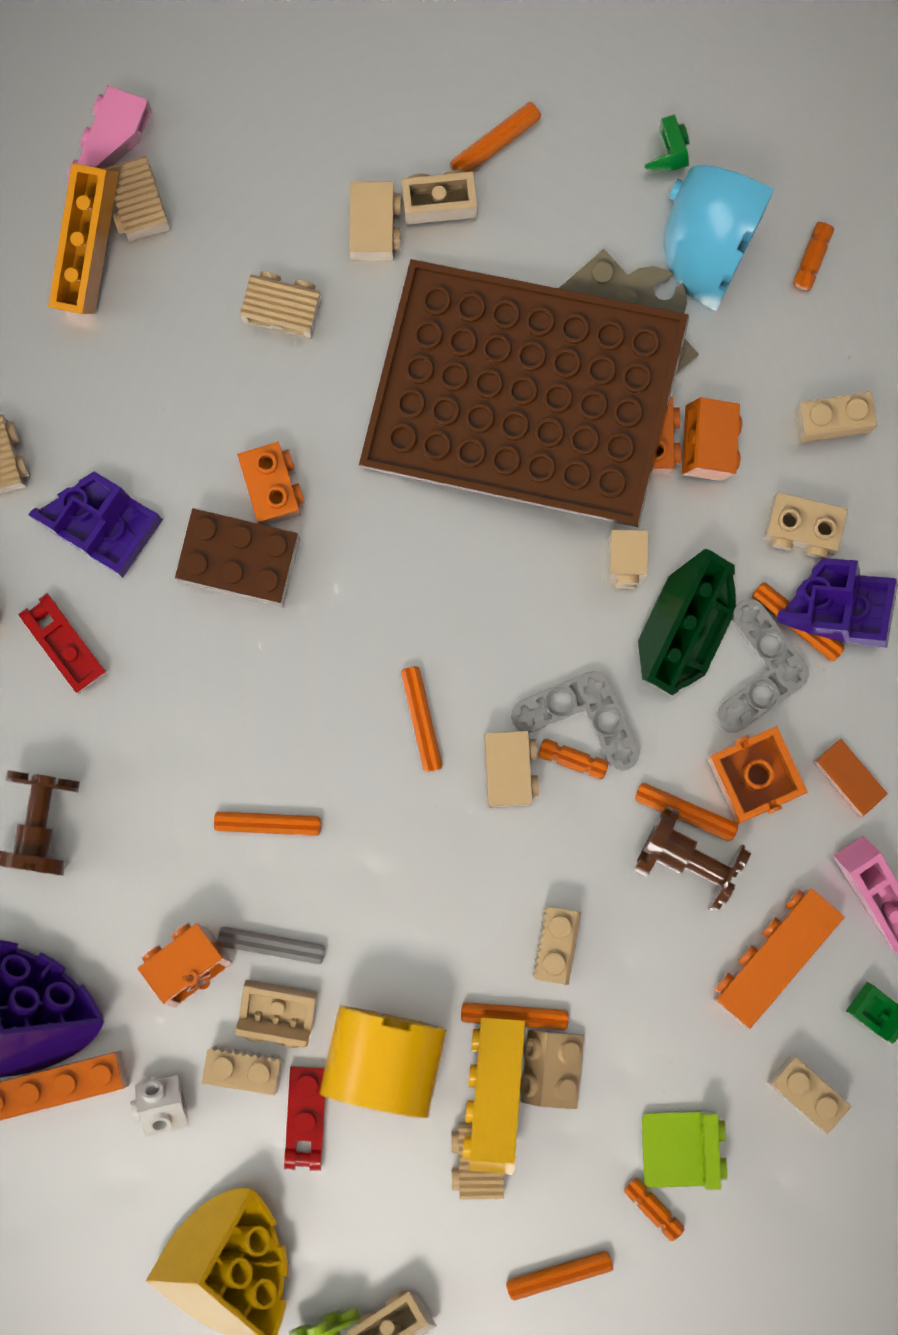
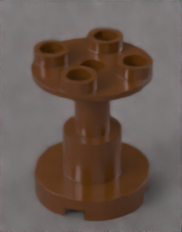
(33, 839)
(679, 853)

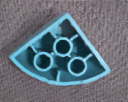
(711, 229)

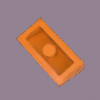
(850, 778)

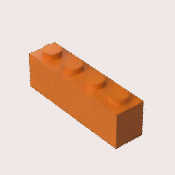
(778, 957)
(62, 1085)

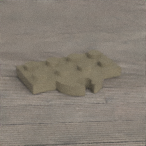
(608, 280)

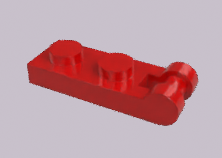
(63, 645)
(305, 1117)

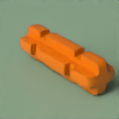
(813, 256)
(573, 759)
(654, 1209)

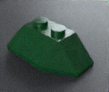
(688, 622)

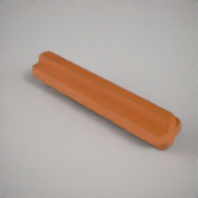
(496, 138)
(775, 602)
(421, 719)
(689, 812)
(267, 823)
(533, 1017)
(559, 1275)

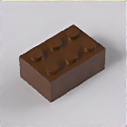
(237, 557)

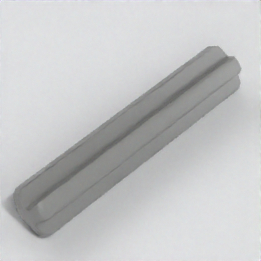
(271, 945)

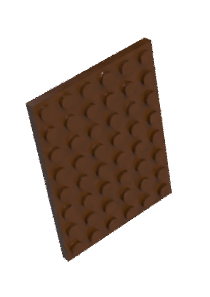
(524, 392)

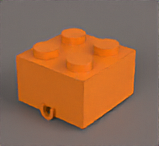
(757, 775)
(181, 964)

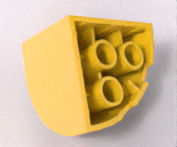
(226, 1266)

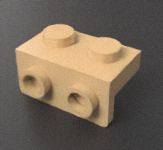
(276, 1014)
(552, 1069)

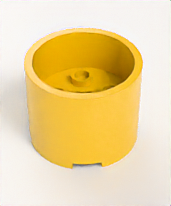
(383, 1062)

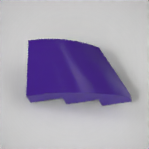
(100, 522)
(843, 604)

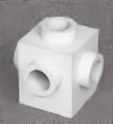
(160, 1105)

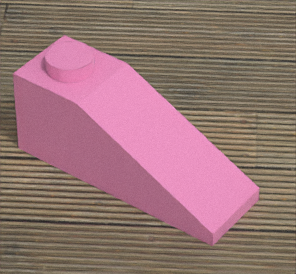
(873, 885)

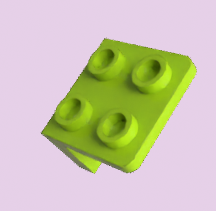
(683, 1149)

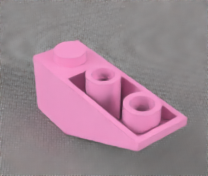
(115, 129)

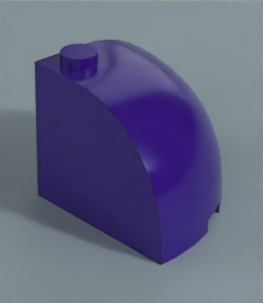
(41, 1012)

